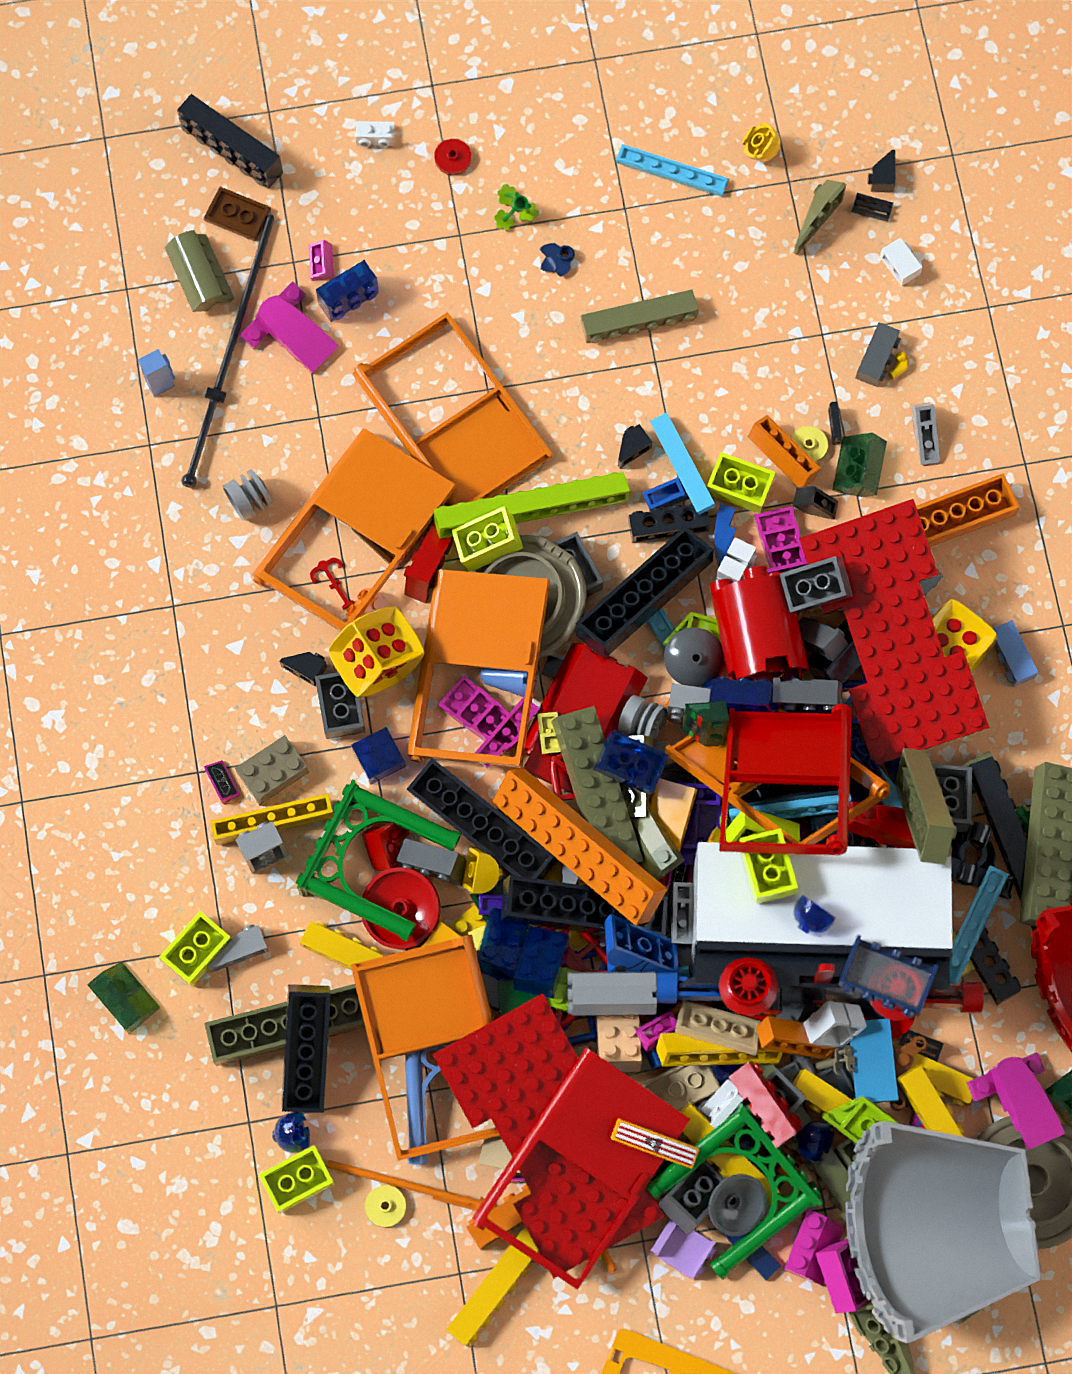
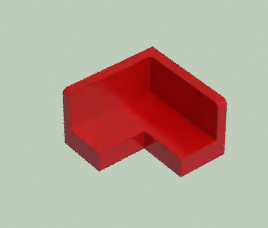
(382, 844)

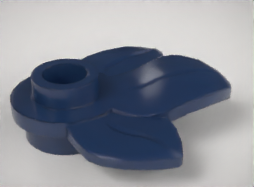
(554, 260)

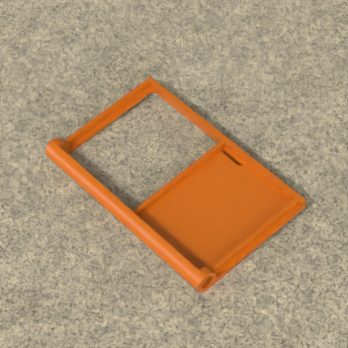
(477, 448)
(376, 494)
(482, 624)
(708, 766)
(419, 1004)

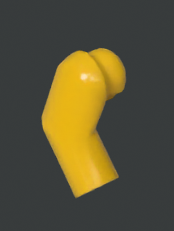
(900, 367)

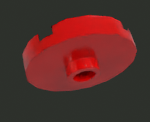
(452, 165)

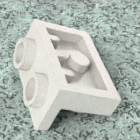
(374, 133)
(722, 1103)

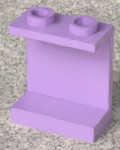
(683, 1251)

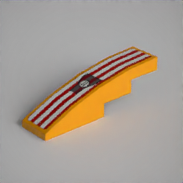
(654, 1143)

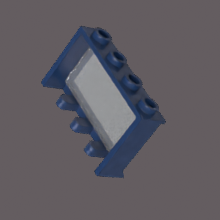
(887, 977)

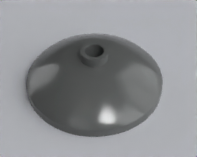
(679, 656)
(745, 1209)

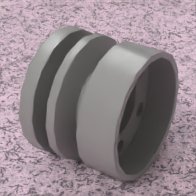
(246, 495)
(642, 718)

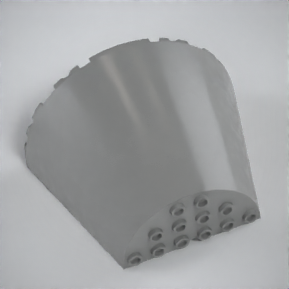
(938, 1226)

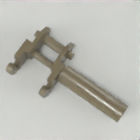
(838, 1061)

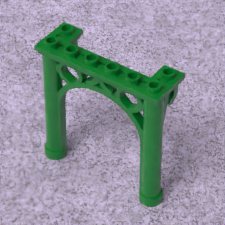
(389, 814)
(774, 1222)

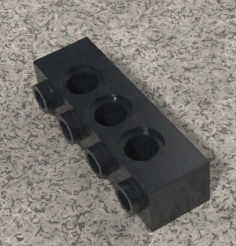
(640, 532)
(987, 974)

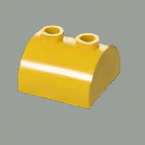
(480, 871)

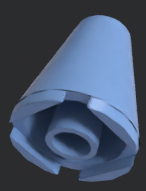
(506, 680)

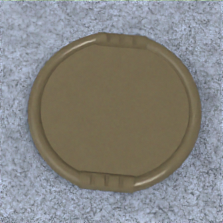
(566, 591)
(1050, 1180)

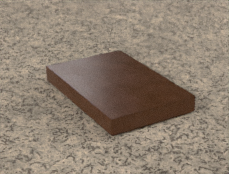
(237, 213)

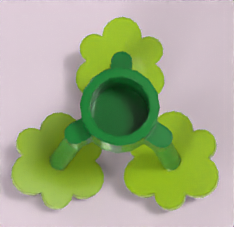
(518, 203)

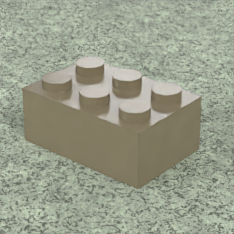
(271, 770)

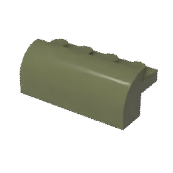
(198, 271)

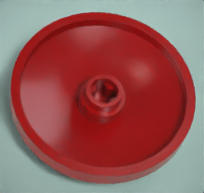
(409, 896)

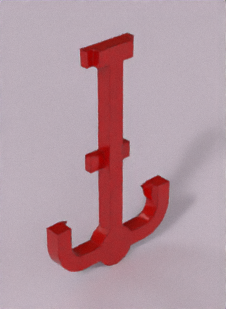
(323, 566)

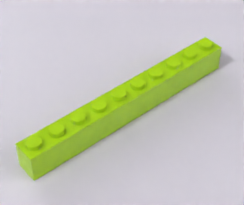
(539, 502)

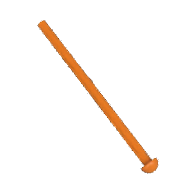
(439, 1195)

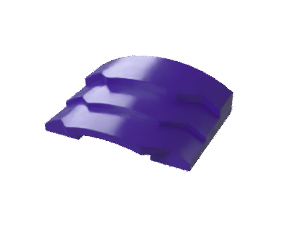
(702, 821)

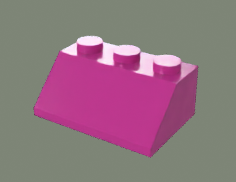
(813, 1235)
(840, 1277)

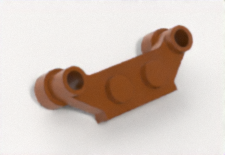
(903, 1062)

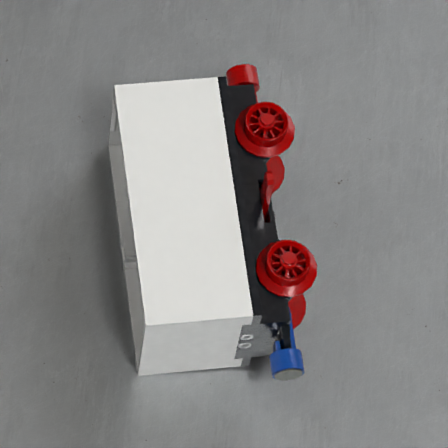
(757, 957)

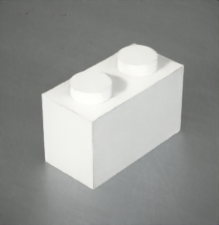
(901, 261)

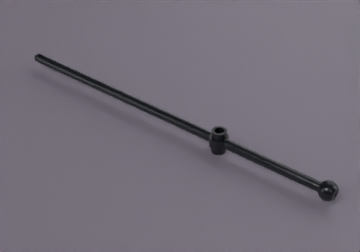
(215, 394)

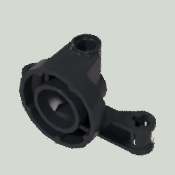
(967, 873)

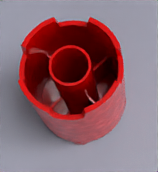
(757, 628)

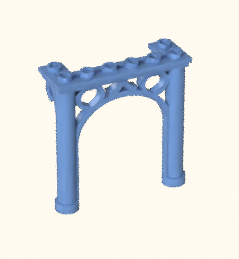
(416, 1100)

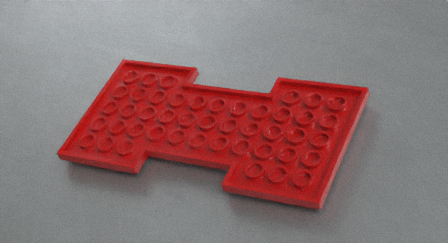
(911, 688)
(509, 1077)

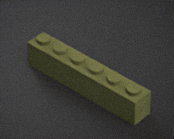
(639, 316)

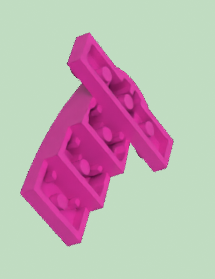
(290, 329)
(780, 539)
(485, 717)
(1021, 1097)

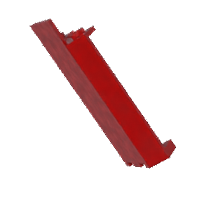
(579, 684)

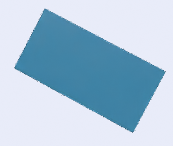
(874, 1062)

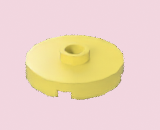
(816, 437)
(393, 1214)

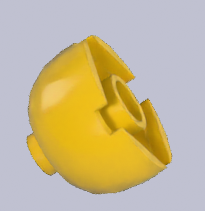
(761, 142)

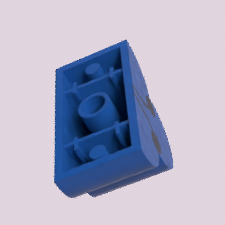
(637, 948)

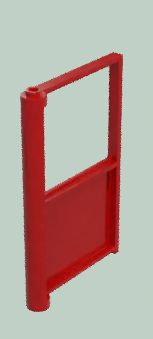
(790, 751)
(580, 1127)

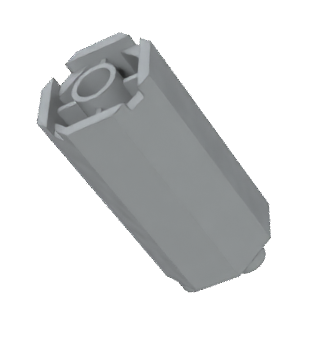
(611, 993)

